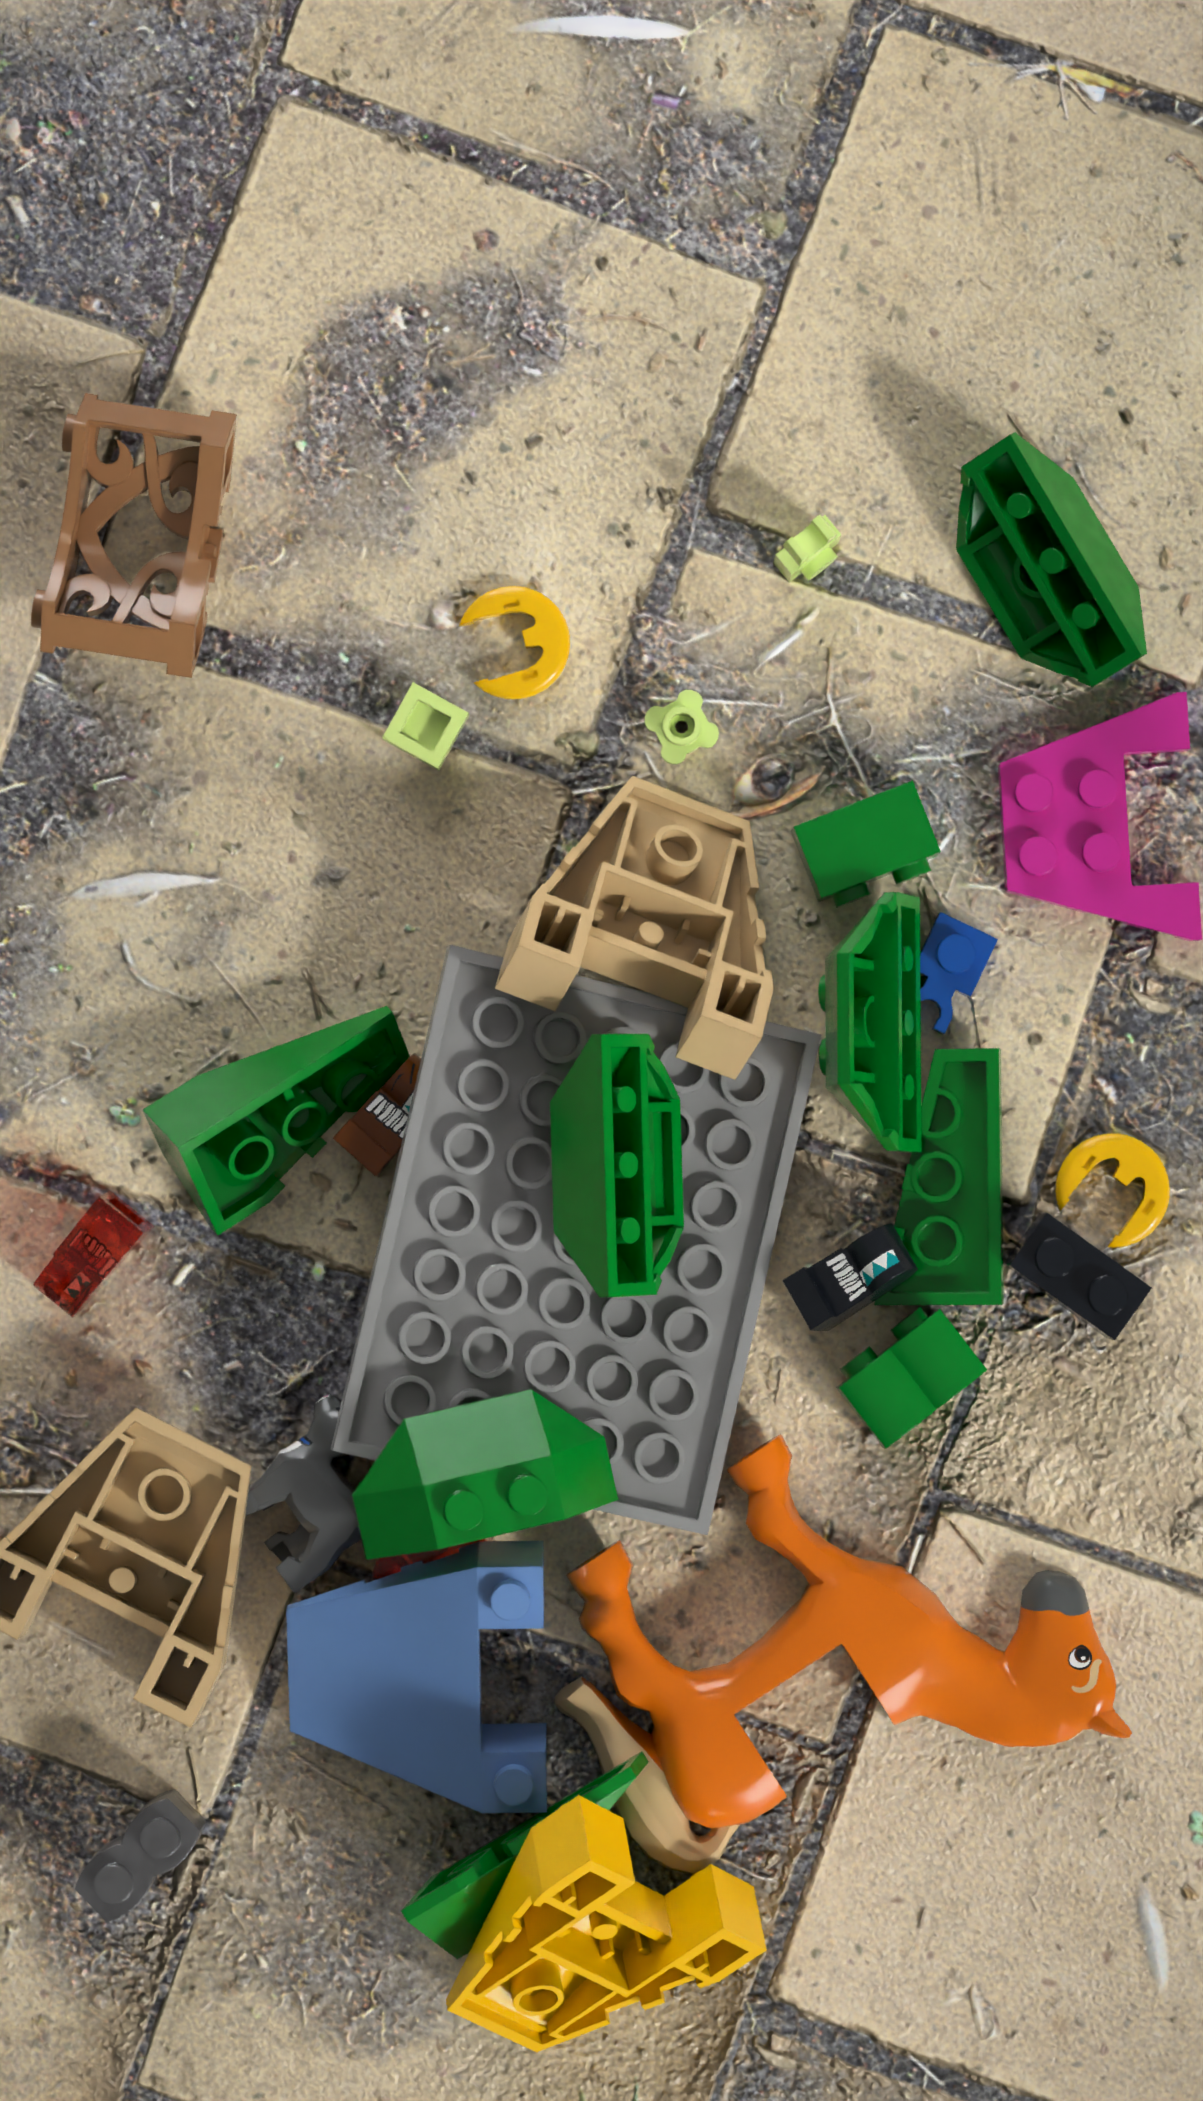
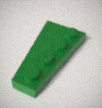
(954, 1186)

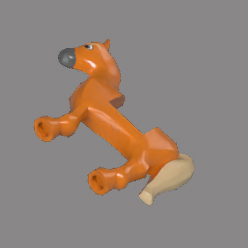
(890, 1625)

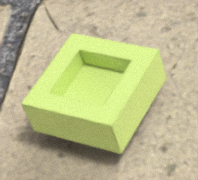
(425, 726)

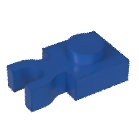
(952, 962)

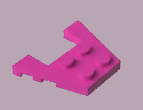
(1070, 822)

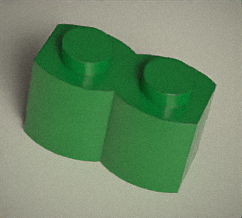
(910, 1376)

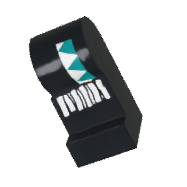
(850, 1278)

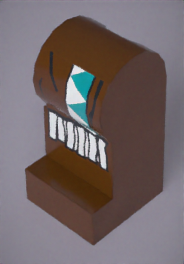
(379, 1125)

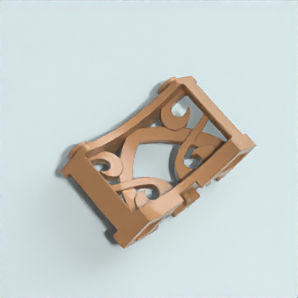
(202, 471)

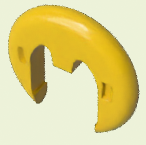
(547, 633)
(1134, 1161)

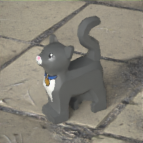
(317, 1496)

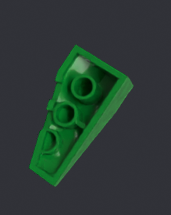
(254, 1118)
(459, 1898)

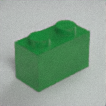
(866, 843)

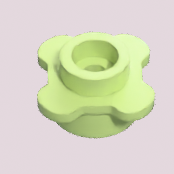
(675, 744)

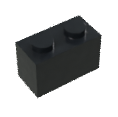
(1077, 1276)

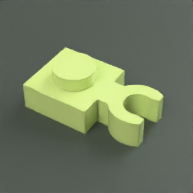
(809, 550)

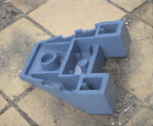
(397, 1674)

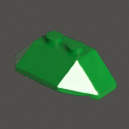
(1047, 564)
(876, 1022)
(618, 1165)
(480, 1475)

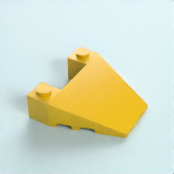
(587, 1938)

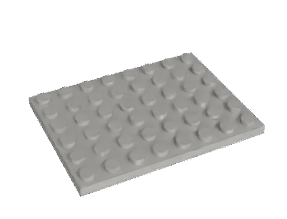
(485, 1298)

